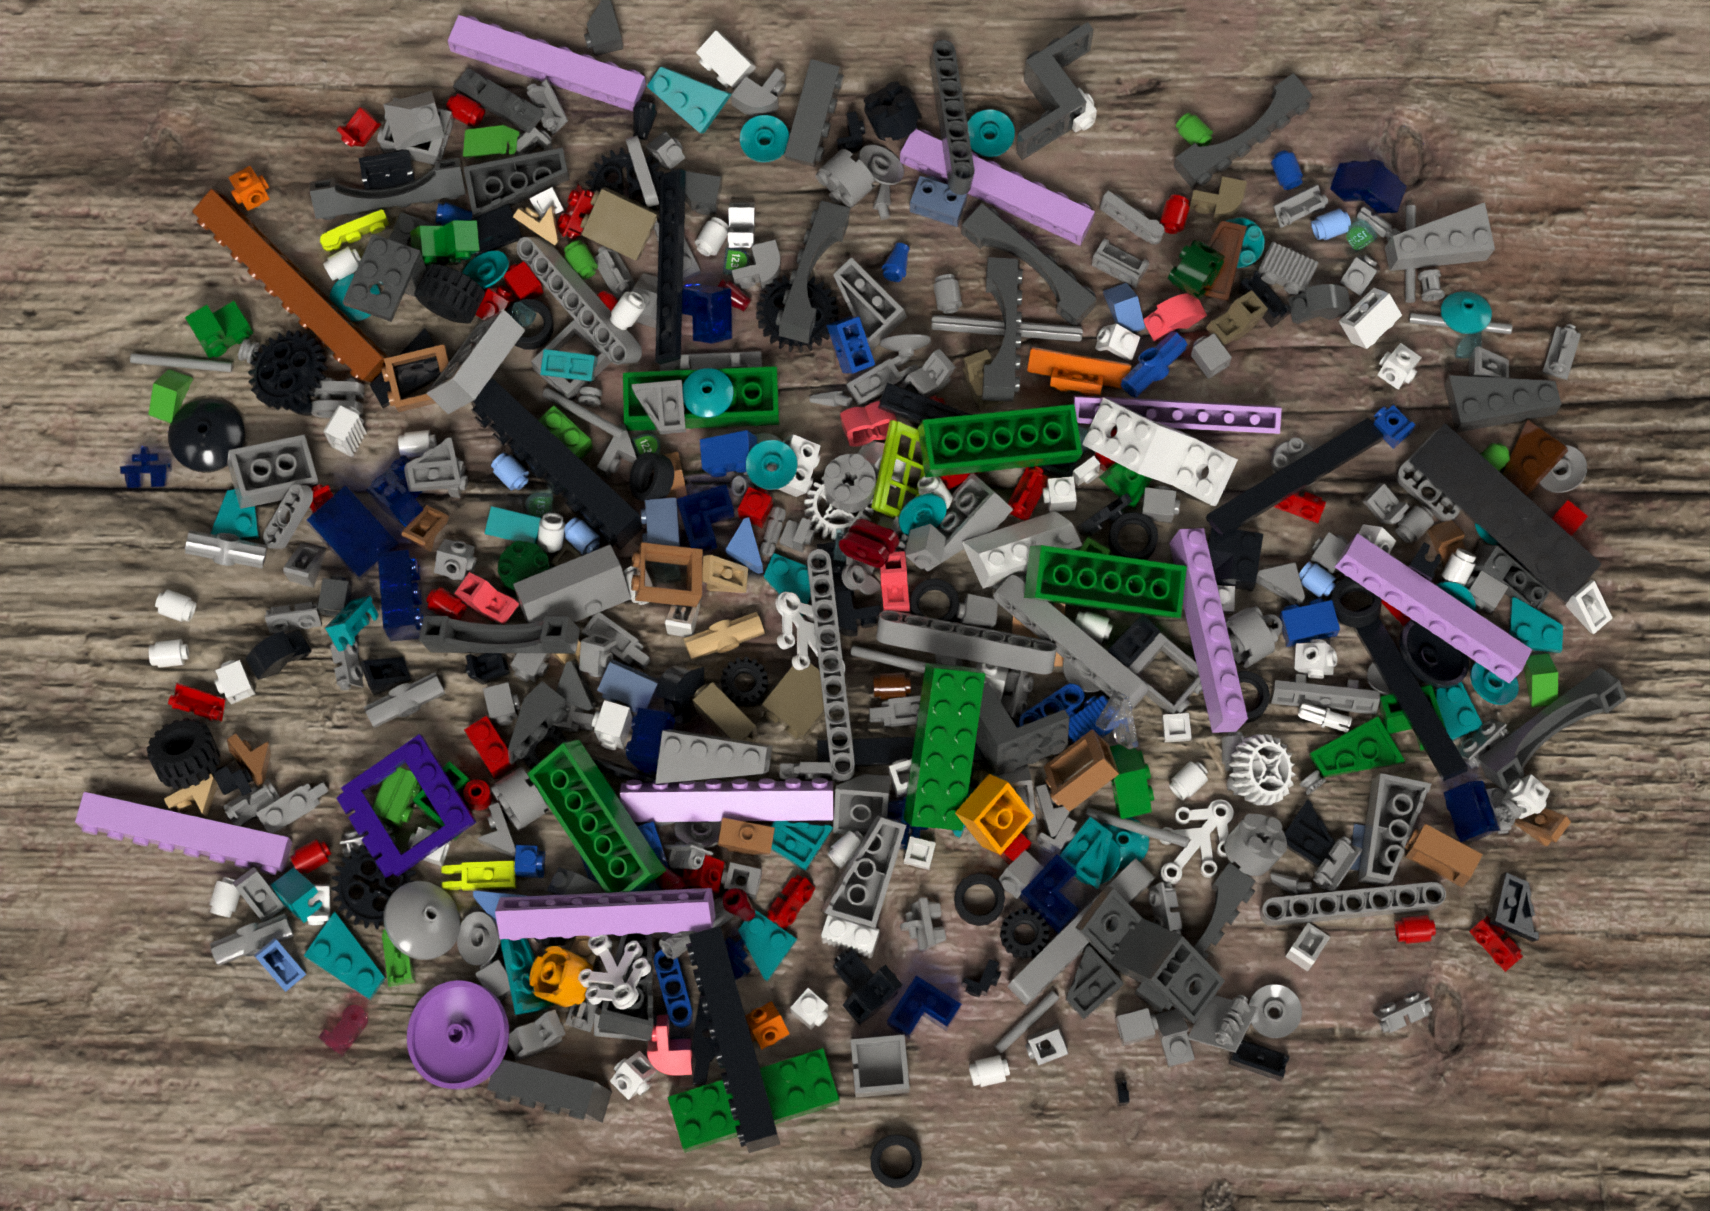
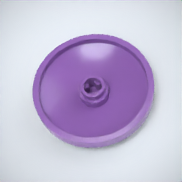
(457, 1035)

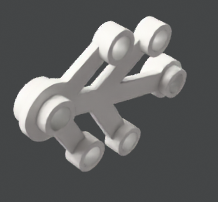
(790, 608)
(1199, 838)
(623, 994)

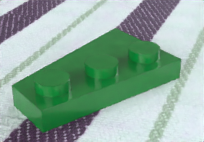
(1123, 481)
(1357, 751)

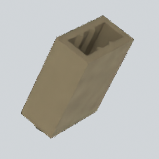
(619, 223)
(797, 702)
(723, 714)

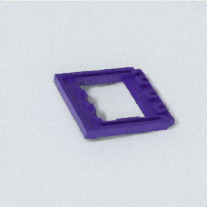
(436, 787)

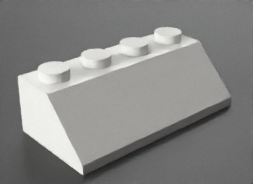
(1007, 549)

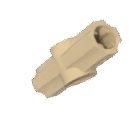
(724, 636)

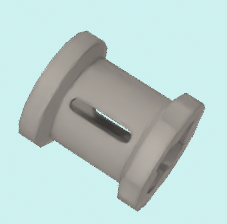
(1431, 285)

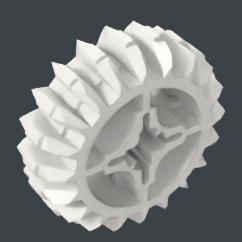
(831, 514)
(1253, 769)

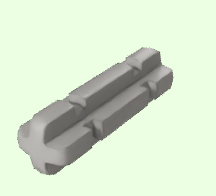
(1377, 223)
(772, 531)

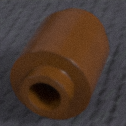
(891, 685)

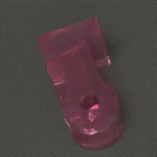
(347, 1030)

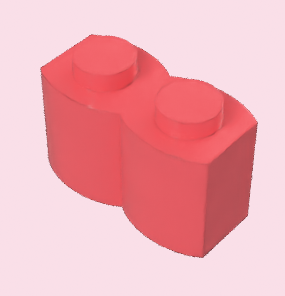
(865, 424)

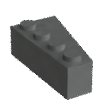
(814, 113)
(513, 179)
(1498, 401)
(638, 1018)
(550, 1090)

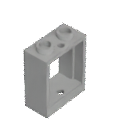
(436, 148)
(561, 385)
(1160, 644)

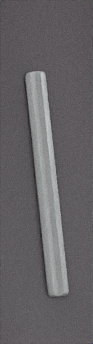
(996, 327)

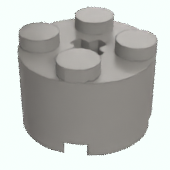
(845, 179)
(854, 469)
(1250, 636)
(519, 798)
(1256, 844)

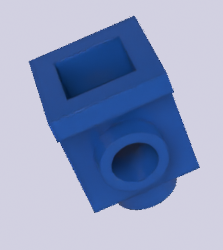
(1393, 433)
(529, 862)

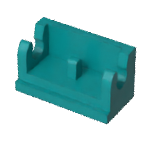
(568, 365)
(512, 525)
(351, 622)
(295, 893)

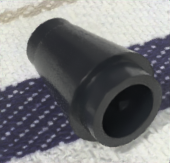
(643, 119)

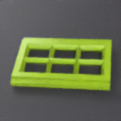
(887, 466)

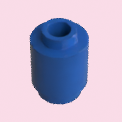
(1287, 170)

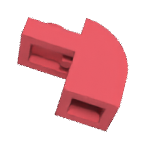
(1175, 313)
(894, 583)
(486, 599)
(668, 1054)

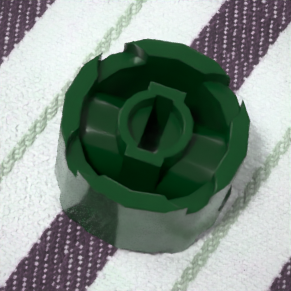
(1197, 268)
(521, 562)

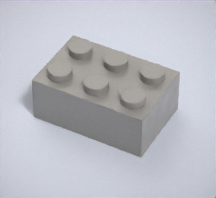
(269, 469)

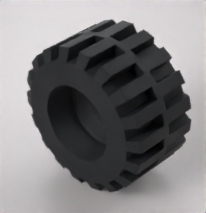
(449, 293)
(183, 753)

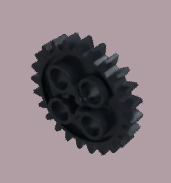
(615, 165)
(819, 299)
(288, 370)
(363, 908)

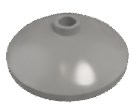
(411, 928)

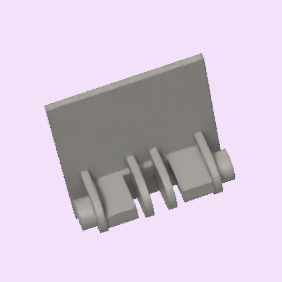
(1223, 1022)

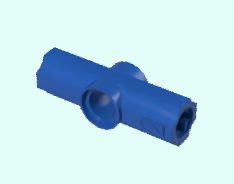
(1153, 364)

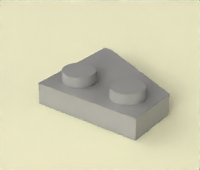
(663, 404)
(434, 469)

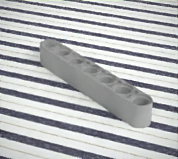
(578, 300)
(966, 642)
(1071, 642)
(1364, 898)
(1070, 941)

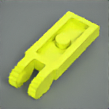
(354, 230)
(481, 876)

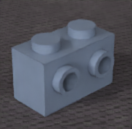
(937, 201)
(661, 522)
(628, 686)

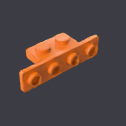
(1077, 371)

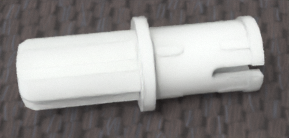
(1325, 717)

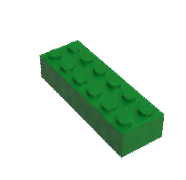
(753, 401)
(999, 440)
(1105, 581)
(943, 746)
(595, 819)
(792, 1088)

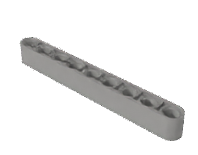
(830, 652)

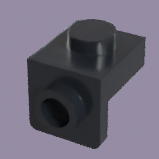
(856, 130)
(487, 667)
(233, 777)
(852, 970)
(990, 977)

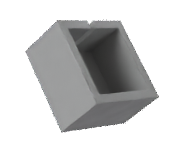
(880, 1066)

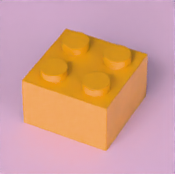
(994, 814)

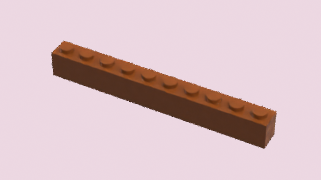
(291, 285)

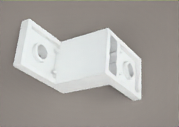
(1159, 452)

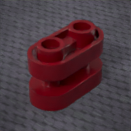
(869, 543)

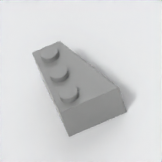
(869, 301)

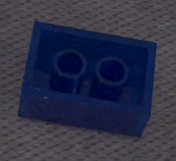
(351, 532)
(400, 595)

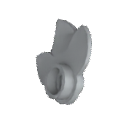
(859, 576)

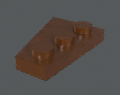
(1228, 241)
(1533, 458)

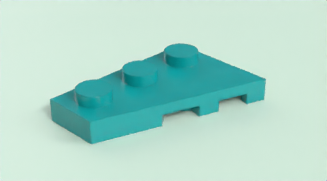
(344, 958)

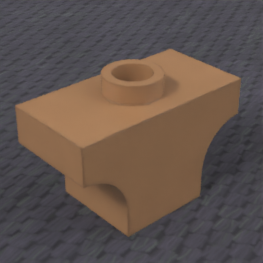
(745, 837)

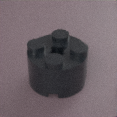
(892, 111)

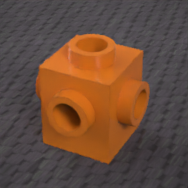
(249, 188)
(766, 1025)

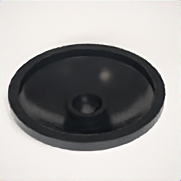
(210, 449)
(1432, 657)

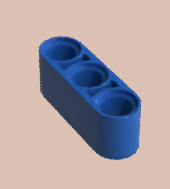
(1055, 702)
(674, 1001)

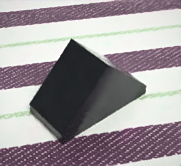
(385, 673)

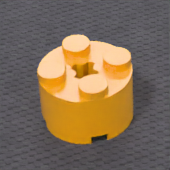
(557, 977)

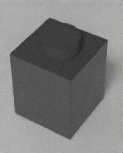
(334, 595)

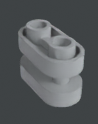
(348, 389)

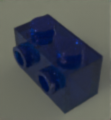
(1471, 811)

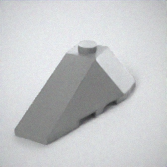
(972, 514)

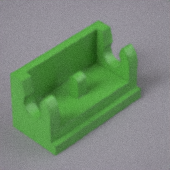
(489, 141)
(398, 965)

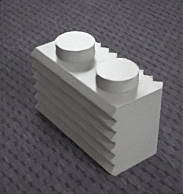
(1287, 269)

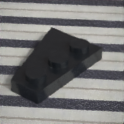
(410, 375)

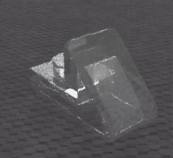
(1119, 716)

